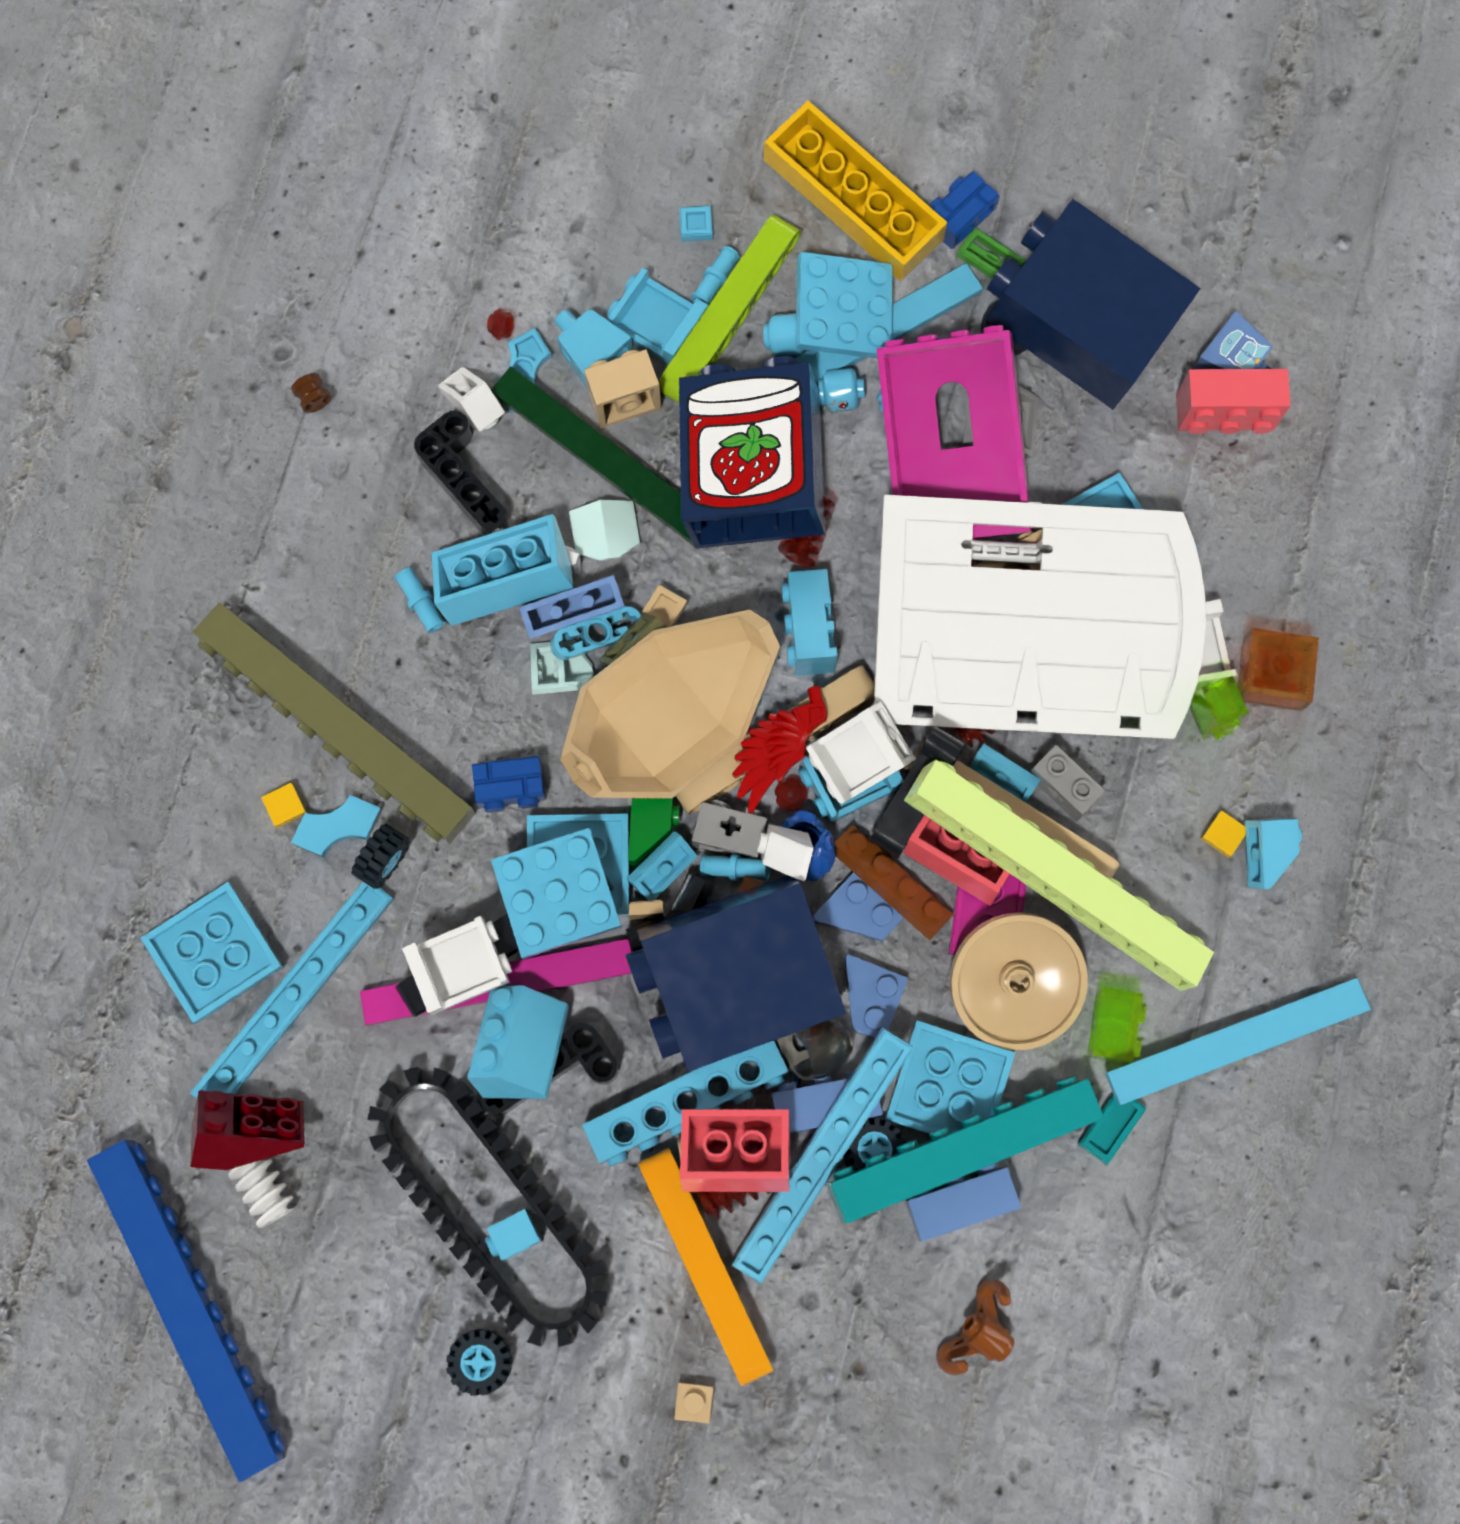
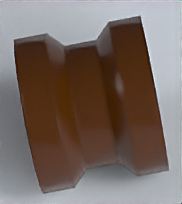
(311, 393)

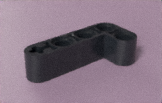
(465, 481)
(900, 817)
(572, 1057)

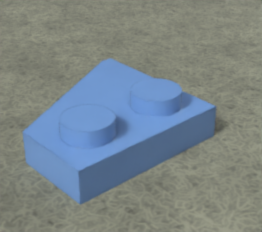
(859, 910)
(872, 996)

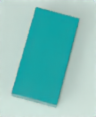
(1108, 1134)

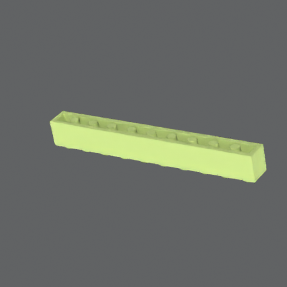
(1059, 875)

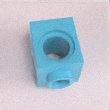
(512, 1235)

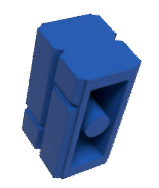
(965, 207)
(508, 783)

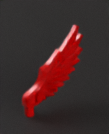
(777, 747)

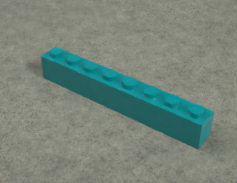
(963, 1150)

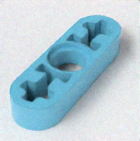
(577, 649)

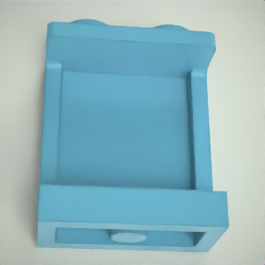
(655, 316)
(830, 807)

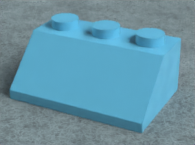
(517, 1044)

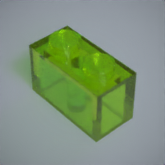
(1218, 709)
(1116, 1025)

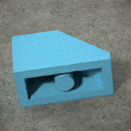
(1270, 849)

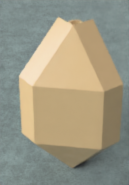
(669, 707)

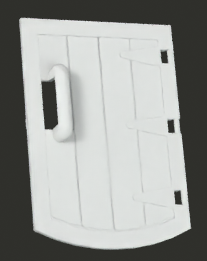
(1081, 642)

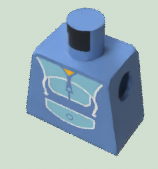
(1236, 347)

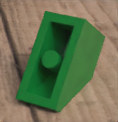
(650, 826)

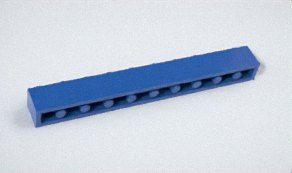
(187, 1310)

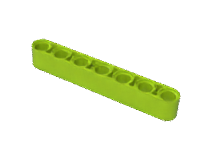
(731, 303)

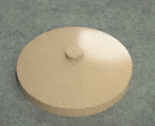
(1018, 981)

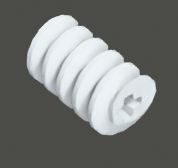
(262, 1191)

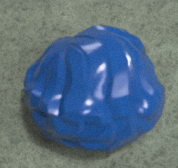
(822, 841)

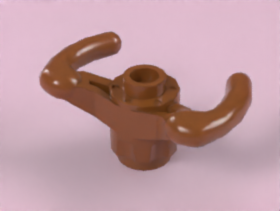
(980, 1332)

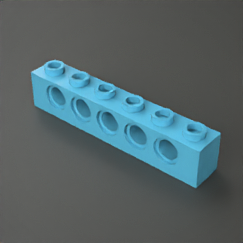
(602, 1129)

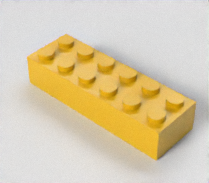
(854, 190)

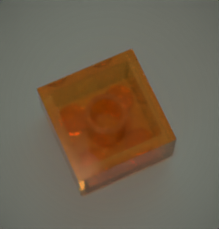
(1278, 669)

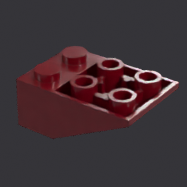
(243, 1129)

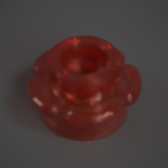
(500, 324)
(791, 803)

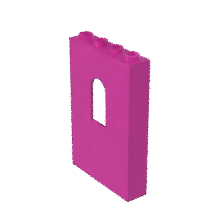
(909, 385)

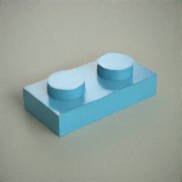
(1004, 773)
(662, 867)

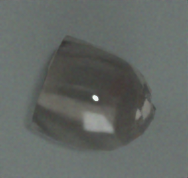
(826, 1051)

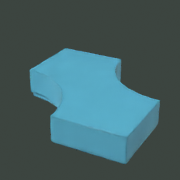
(528, 354)
(351, 820)

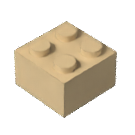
(623, 388)

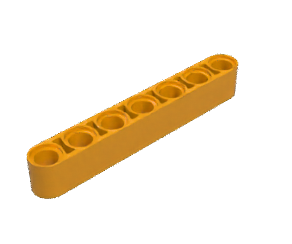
(705, 1268)

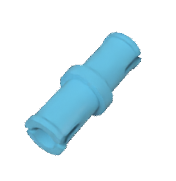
(716, 275)
(419, 600)
(734, 867)

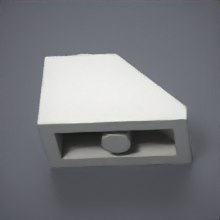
(472, 398)
(786, 851)

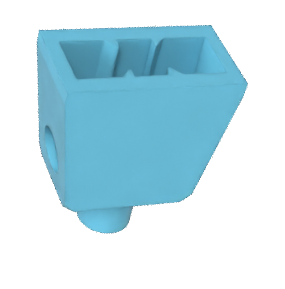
(589, 340)

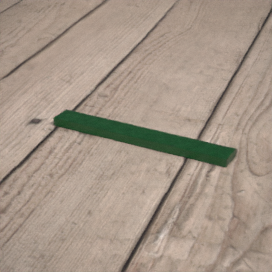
(591, 448)

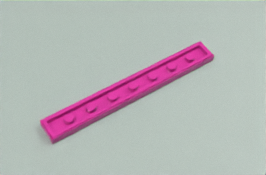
(536, 973)

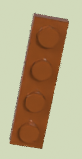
(891, 882)

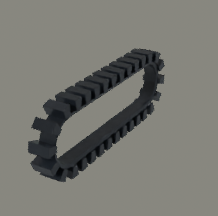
(446, 1232)

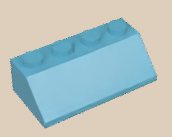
(501, 570)

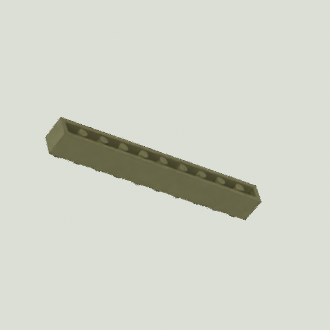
(334, 723)

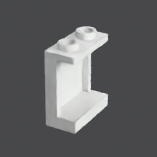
(1215, 660)
(860, 753)
(457, 965)

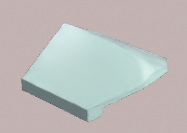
(604, 529)
(557, 675)

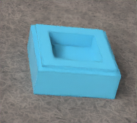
(696, 223)

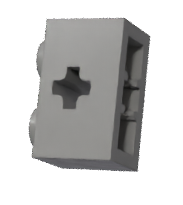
(1067, 783)
(712, 837)

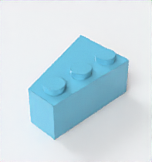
(809, 622)

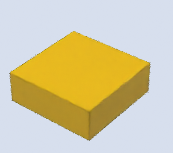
(284, 805)
(1224, 834)

